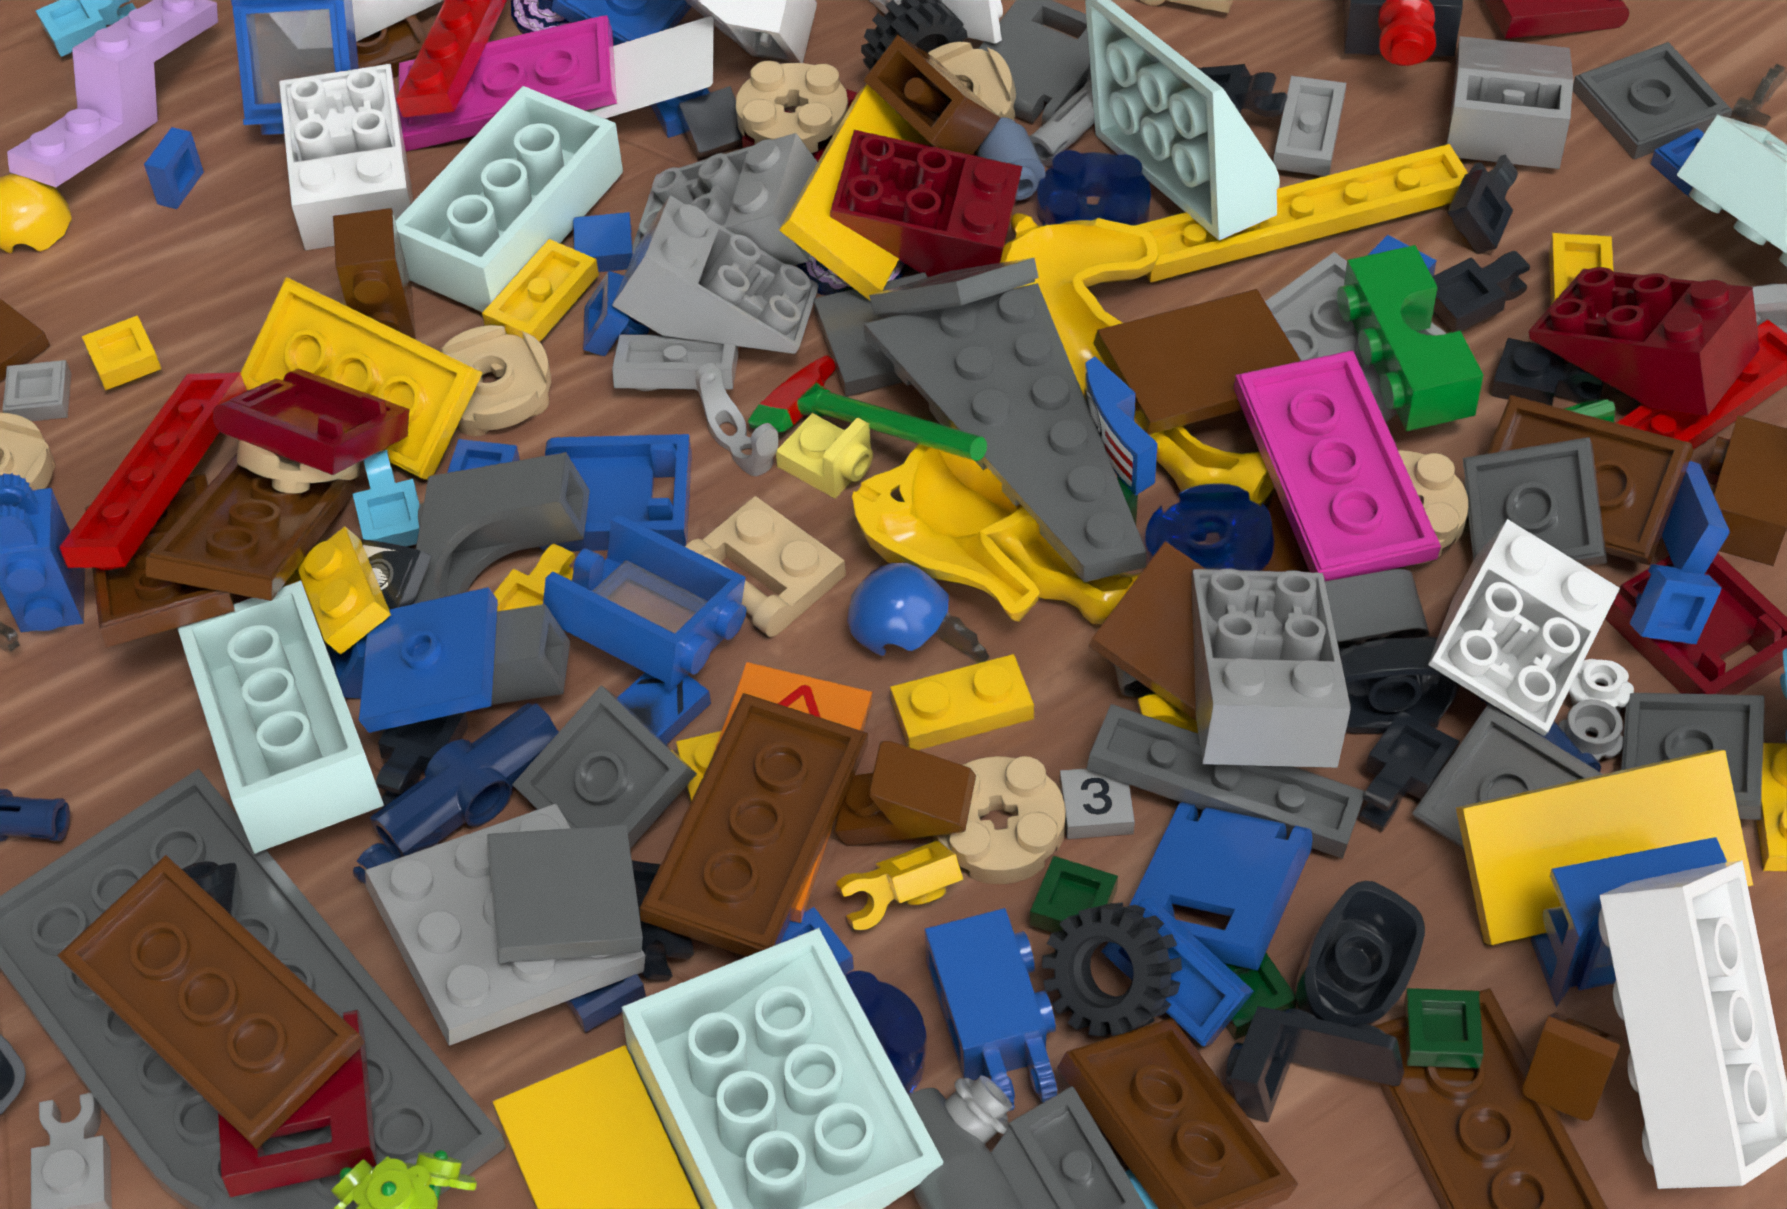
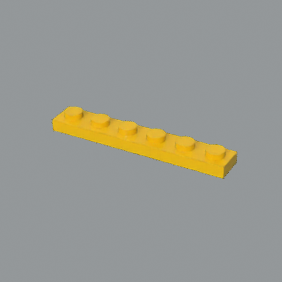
(1315, 211)

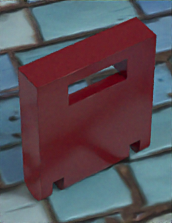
(1550, 17)
(313, 421)
(1737, 619)
(338, 1103)

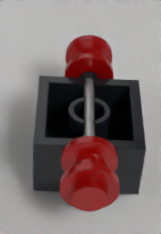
(1402, 29)

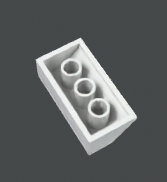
(1698, 1025)

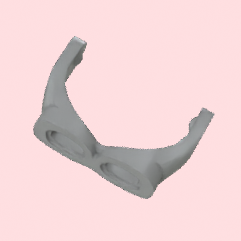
(721, 409)

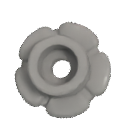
(1594, 718)
(979, 1107)

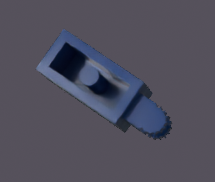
(32, 568)
(990, 1001)

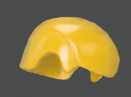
(31, 213)

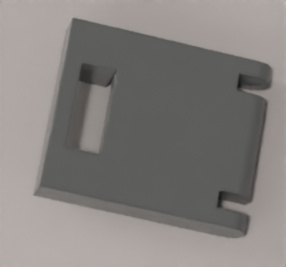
(1040, 59)

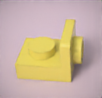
(827, 454)

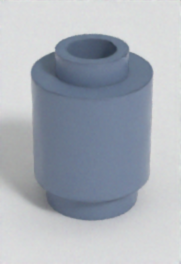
(1012, 145)

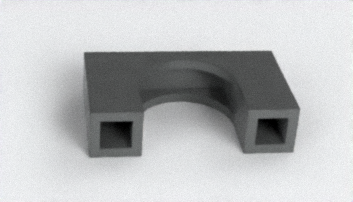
(484, 515)

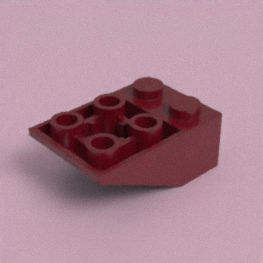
(926, 202)
(1654, 335)

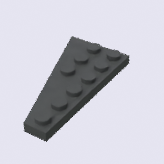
(1007, 378)

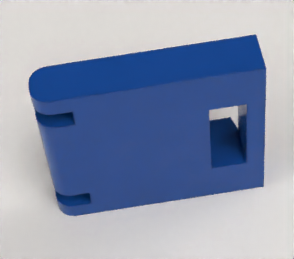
(621, 482)
(1227, 868)

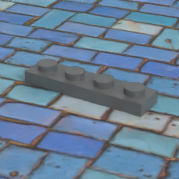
(1171, 765)

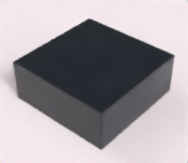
(711, 123)

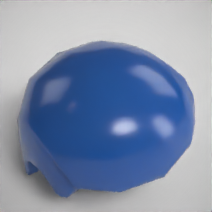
(896, 607)

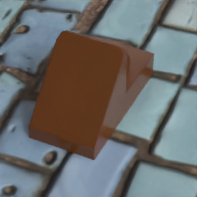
(905, 798)
(1571, 1066)

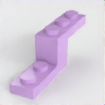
(112, 89)

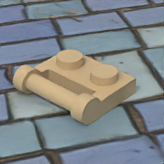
(778, 557)

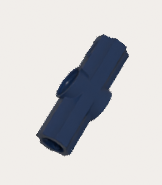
(464, 783)

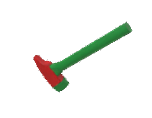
(806, 394)

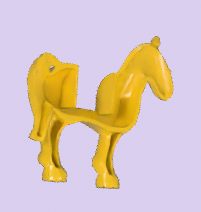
(955, 513)

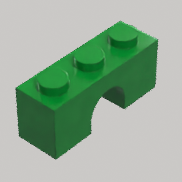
(1419, 374)

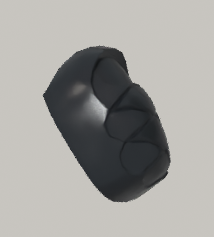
(1393, 678)
(1360, 956)

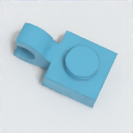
(77, 20)
(388, 508)

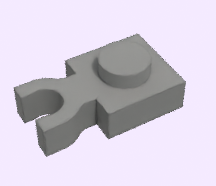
(75, 1165)

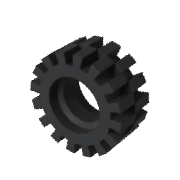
(920, 22)
(1074, 977)

